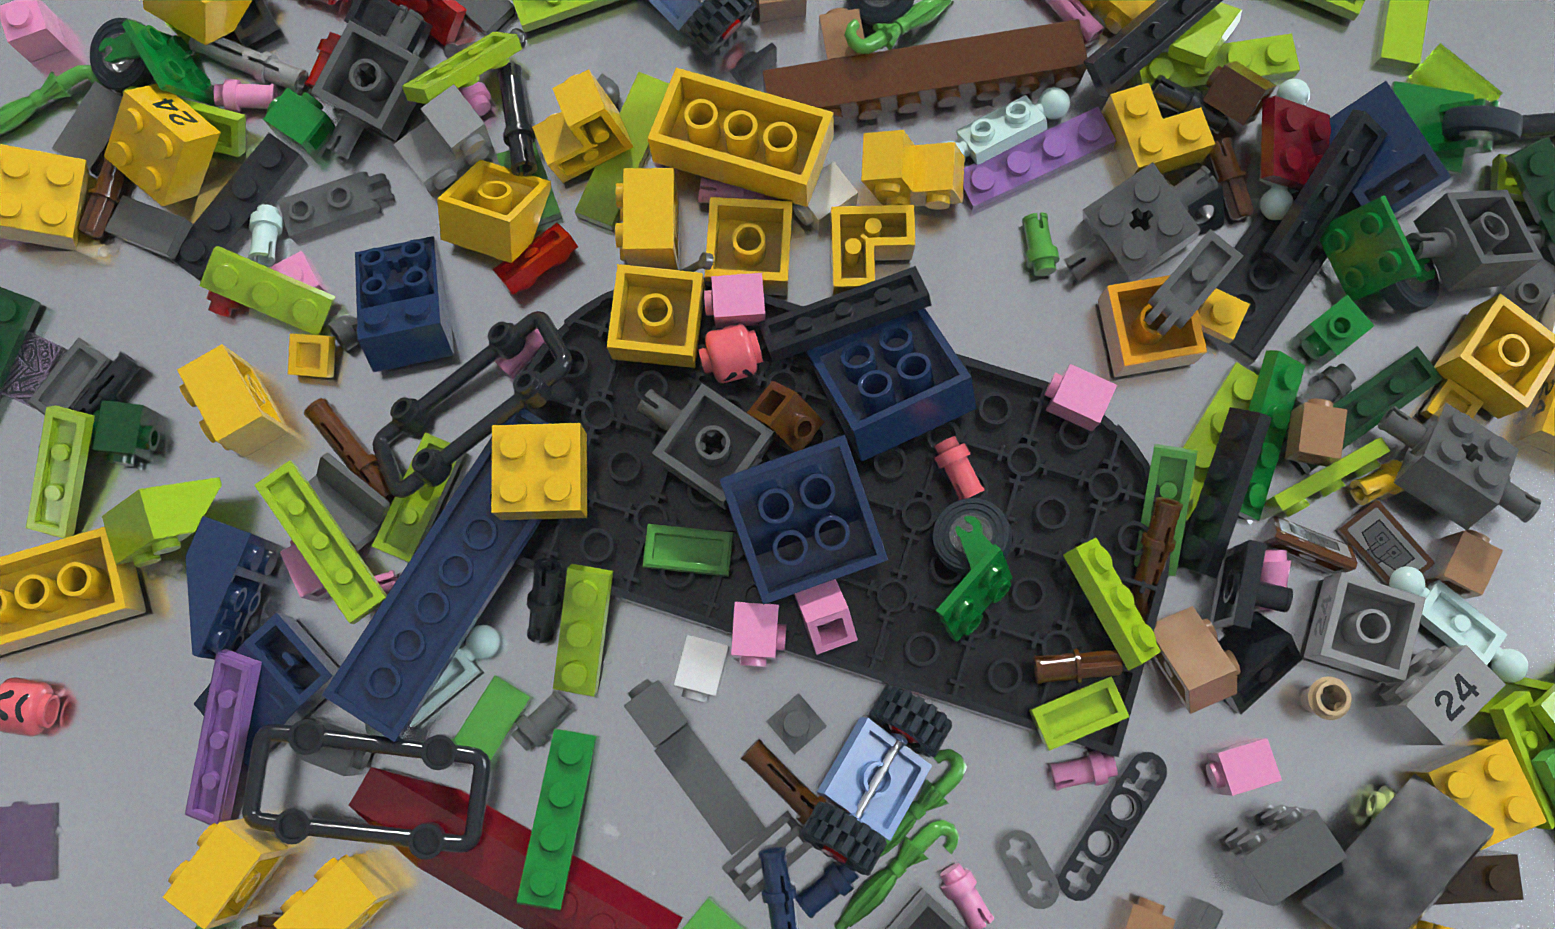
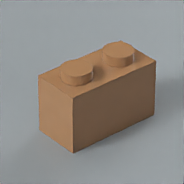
(1195, 660)

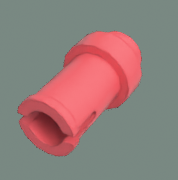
(954, 460)

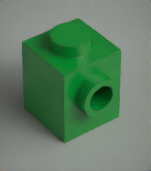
(300, 121)
(1334, 331)

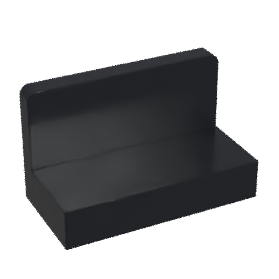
(1264, 657)

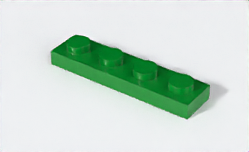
(1274, 397)
(556, 820)

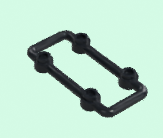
(411, 415)
(297, 822)

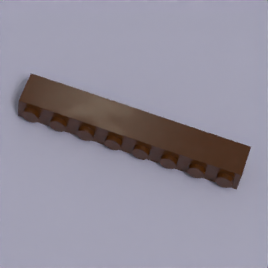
(936, 72)

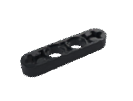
(1117, 829)

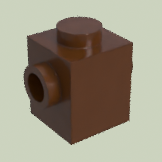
(787, 416)

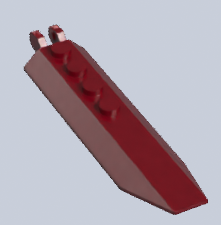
(496, 865)

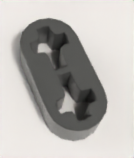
(1037, 864)

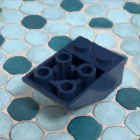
(1404, 164)
(402, 305)
(224, 584)
(290, 675)

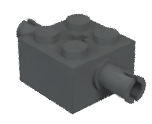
(354, 64)
(1141, 197)
(1476, 239)
(704, 420)
(1457, 466)

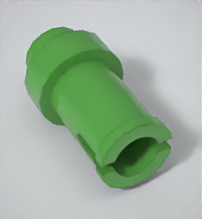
(1041, 252)

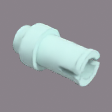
(265, 228)

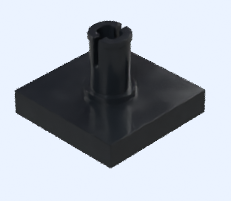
(1242, 589)

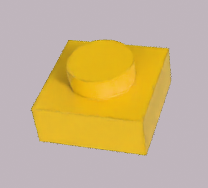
(1222, 315)
(311, 355)
(1454, 395)

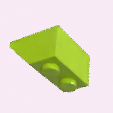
(157, 519)

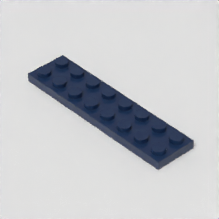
(432, 604)

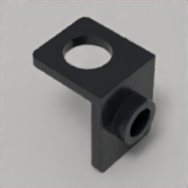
(753, 64)
(1213, 198)

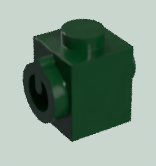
(125, 432)

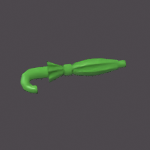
(887, 34)
(55, 87)
(931, 795)
(879, 886)

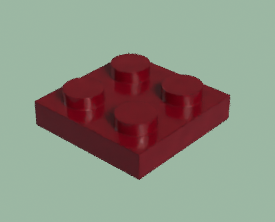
(1292, 141)

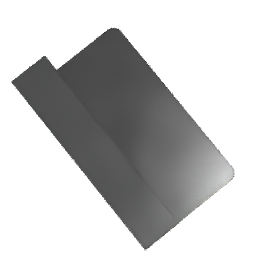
(349, 500)

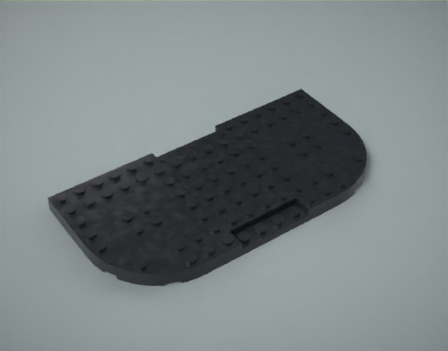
(1037, 468)

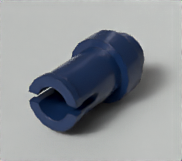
(835, 881)

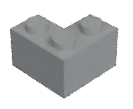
(445, 141)

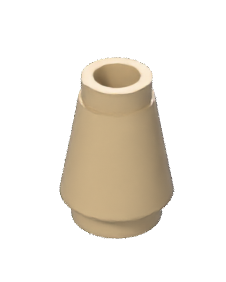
(1334, 695)

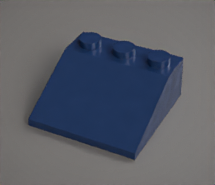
(893, 382)
(803, 519)

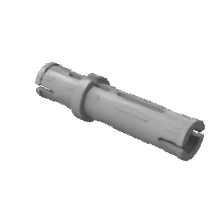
(264, 66)

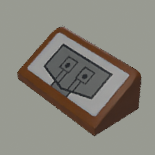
(1383, 542)
(1310, 546)

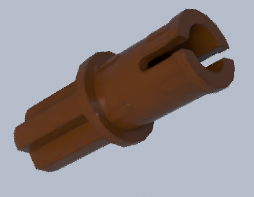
(1231, 179)
(102, 201)
(1077, 666)

